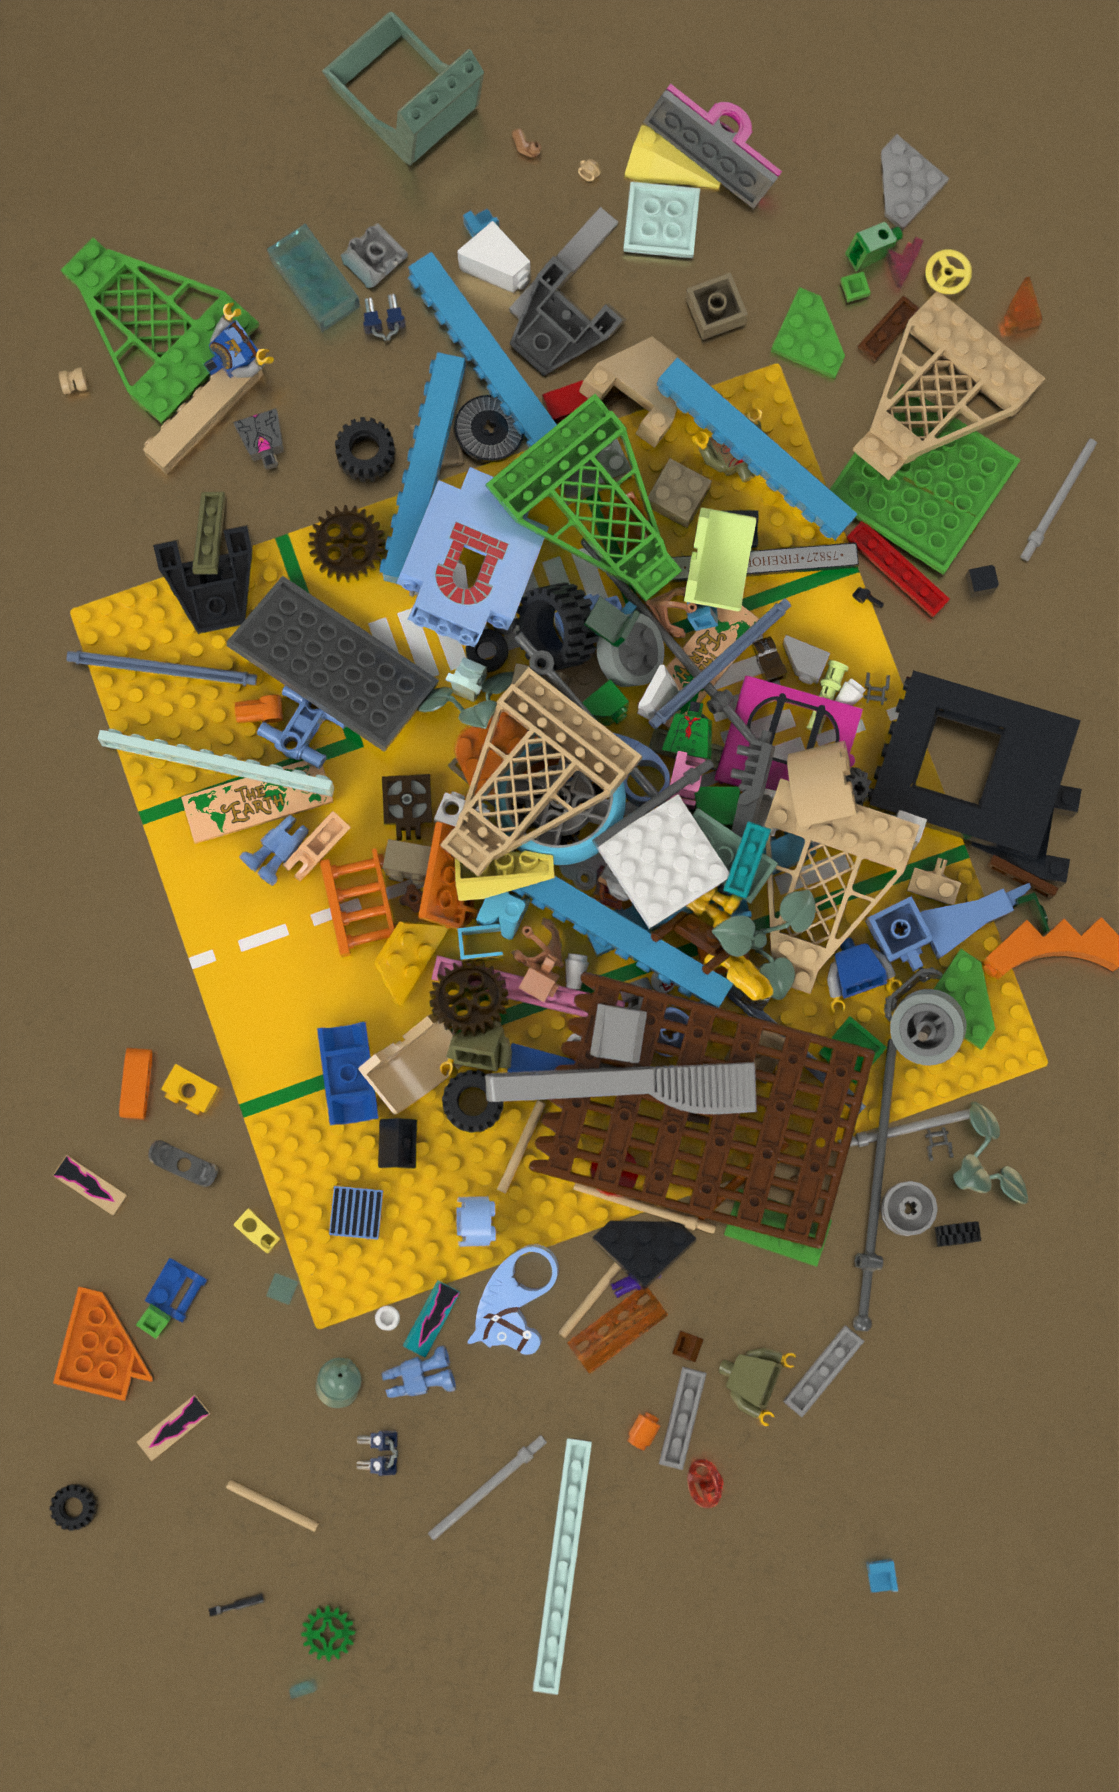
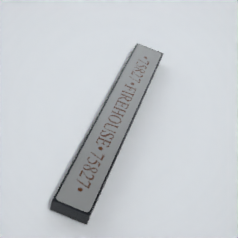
(790, 560)

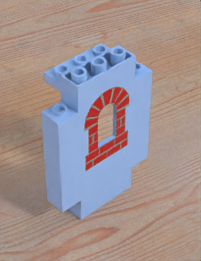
(478, 522)

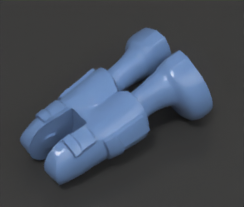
(280, 844)
(413, 1375)

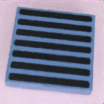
(356, 1212)

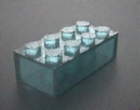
(313, 277)

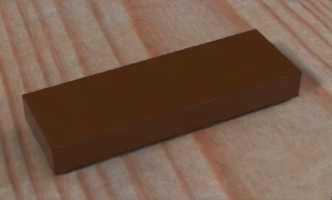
(888, 329)
(1022, 877)

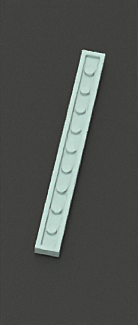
(206, 759)
(562, 1566)

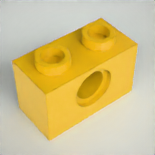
(179, 1079)

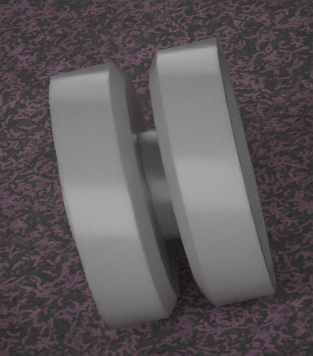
(922, 1203)

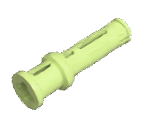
(830, 686)

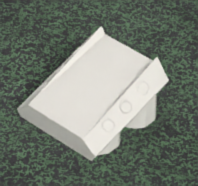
(659, 692)

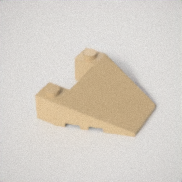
(636, 375)

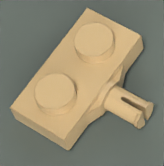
(934, 884)

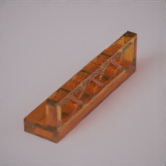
(620, 1332)

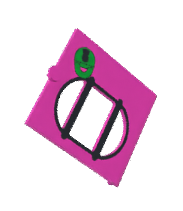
(758, 693)

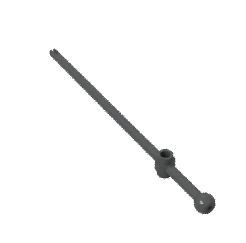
(720, 700)
(869, 1260)

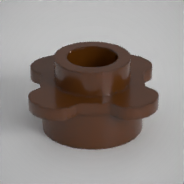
(406, 899)

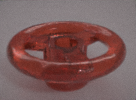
(707, 1483)

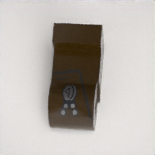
(769, 660)

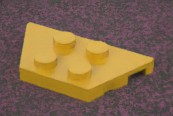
(407, 955)

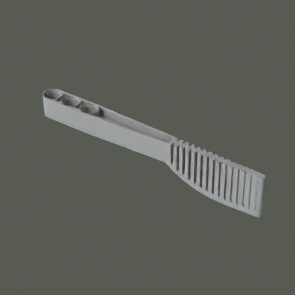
(687, 1087)

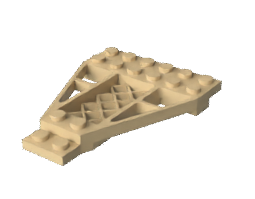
(963, 348)
(564, 729)
(866, 835)

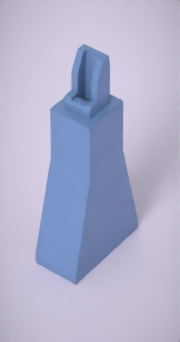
(957, 922)

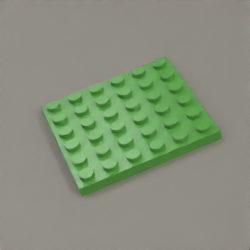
(962, 471)

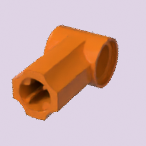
(265, 709)

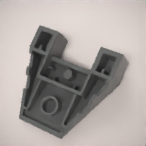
(554, 327)

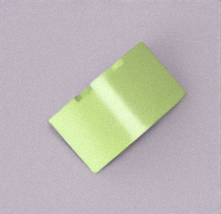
(721, 559)

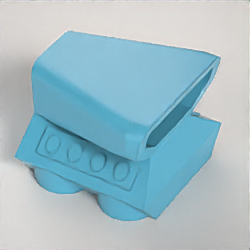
(504, 909)

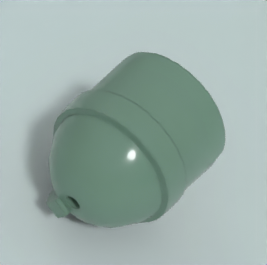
(338, 1391)

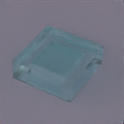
(282, 1289)
(303, 1688)

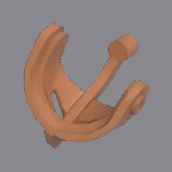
(659, 609)
(554, 946)

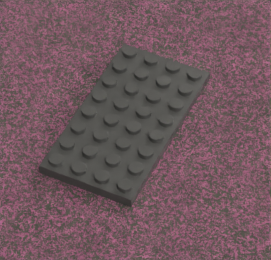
(332, 663)

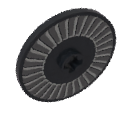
(481, 443)

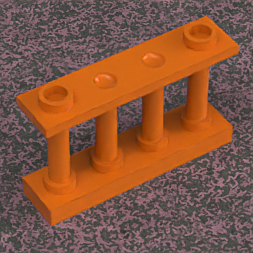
(336, 895)

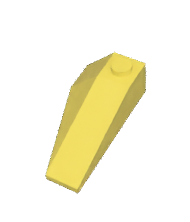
(659, 162)
(503, 875)

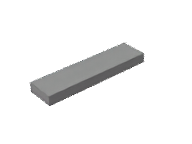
(823, 1371)
(682, 1418)

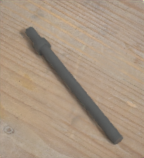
(690, 777)

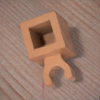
(541, 980)

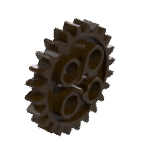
(346, 564)
(477, 1015)

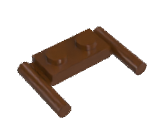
(697, 933)

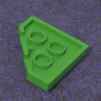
(809, 335)
(967, 985)

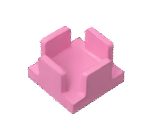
(682, 765)

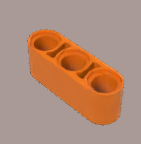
(135, 1083)

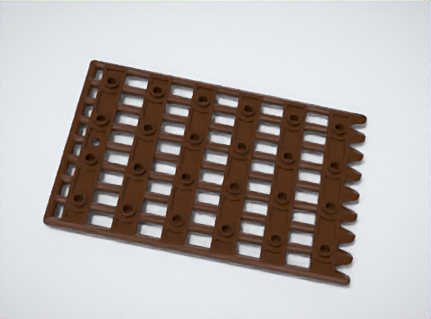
(719, 1139)

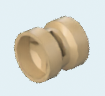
(73, 380)

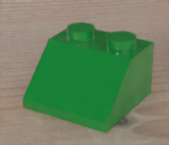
(607, 704)

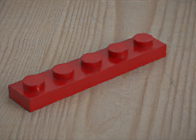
(898, 569)

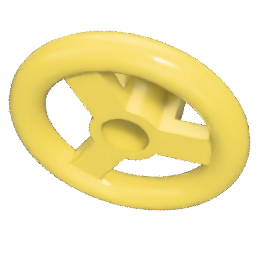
(943, 279)

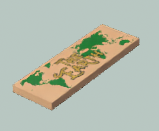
(706, 647)
(248, 804)

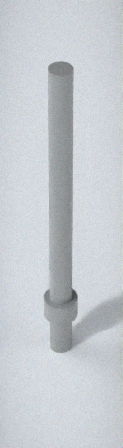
(1036, 537)
(863, 1139)
(524, 1455)

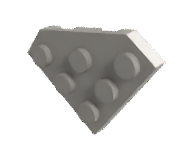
(907, 182)

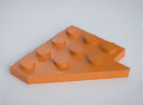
(98, 1350)

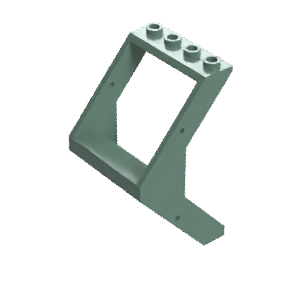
(431, 110)

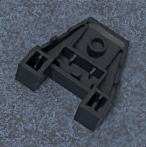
(211, 599)
(1046, 867)

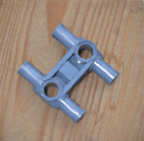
(299, 729)

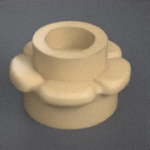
(589, 169)

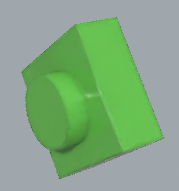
(855, 286)
(153, 1321)

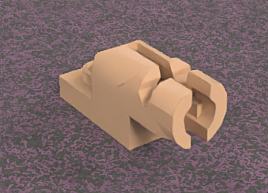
(317, 844)

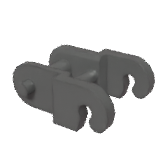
(876, 698)
(929, 1135)

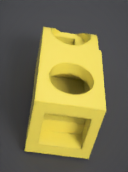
(257, 1231)

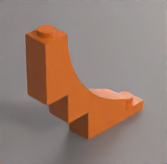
(1025, 944)

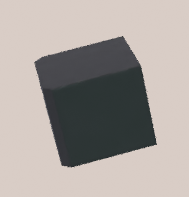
(982, 581)

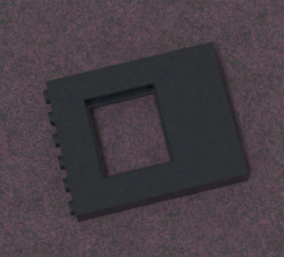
(1022, 774)

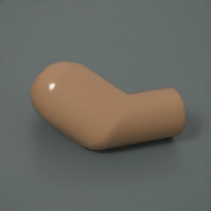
(524, 147)

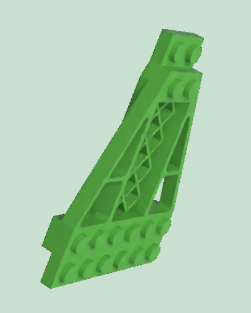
(181, 368)
(554, 461)

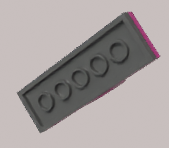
(714, 143)

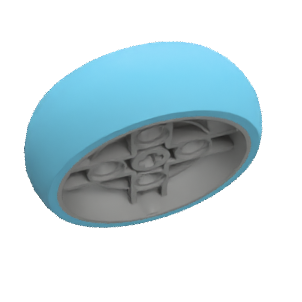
(575, 792)

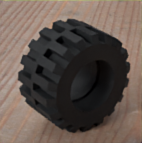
(365, 431)
(456, 1115)

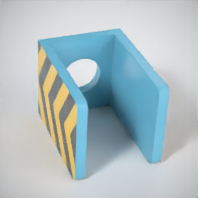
(478, 930)

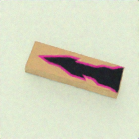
(90, 1185)
(173, 1427)

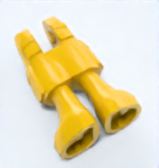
(703, 905)
(746, 977)

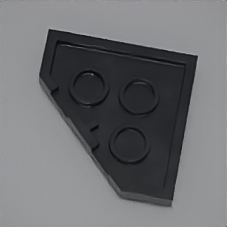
(644, 1247)

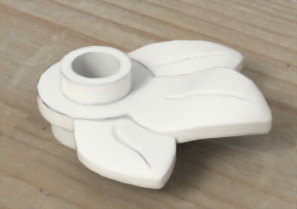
(587, 868)

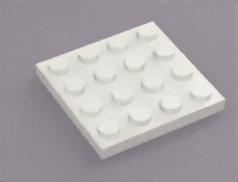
(663, 861)

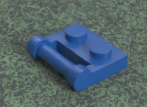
(168, 1286)

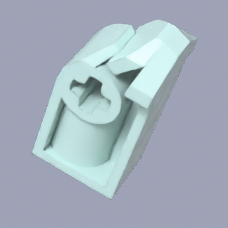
(468, 679)

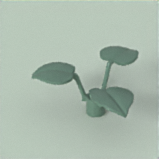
(478, 714)
(739, 936)
(972, 1172)

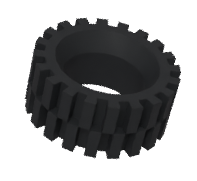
(537, 624)

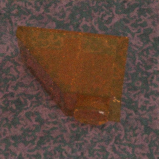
(1023, 310)

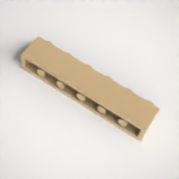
(196, 418)

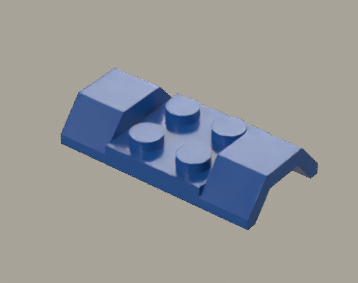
(347, 1091)

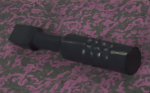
(238, 1604)

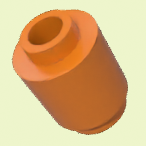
(643, 1431)

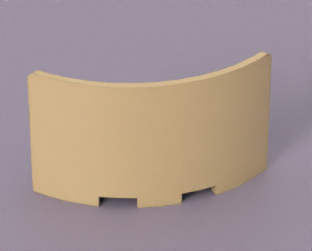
(820, 784)
(410, 1067)

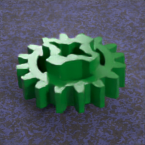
(340, 1632)

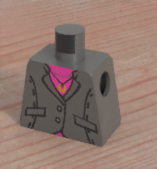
(262, 437)

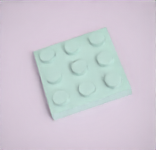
(661, 220)

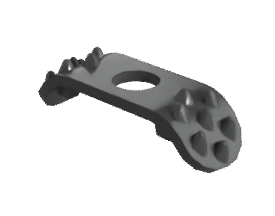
(922, 975)
(167, 1156)

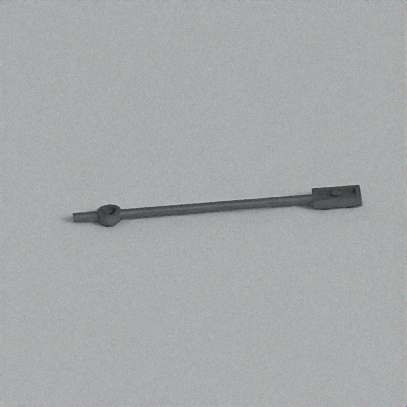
(565, 690)

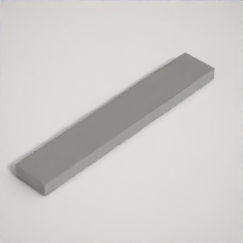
(576, 250)

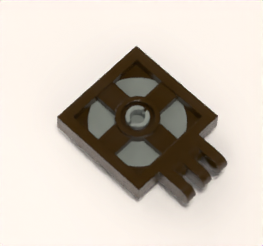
(407, 803)

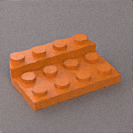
(506, 737)
(440, 894)

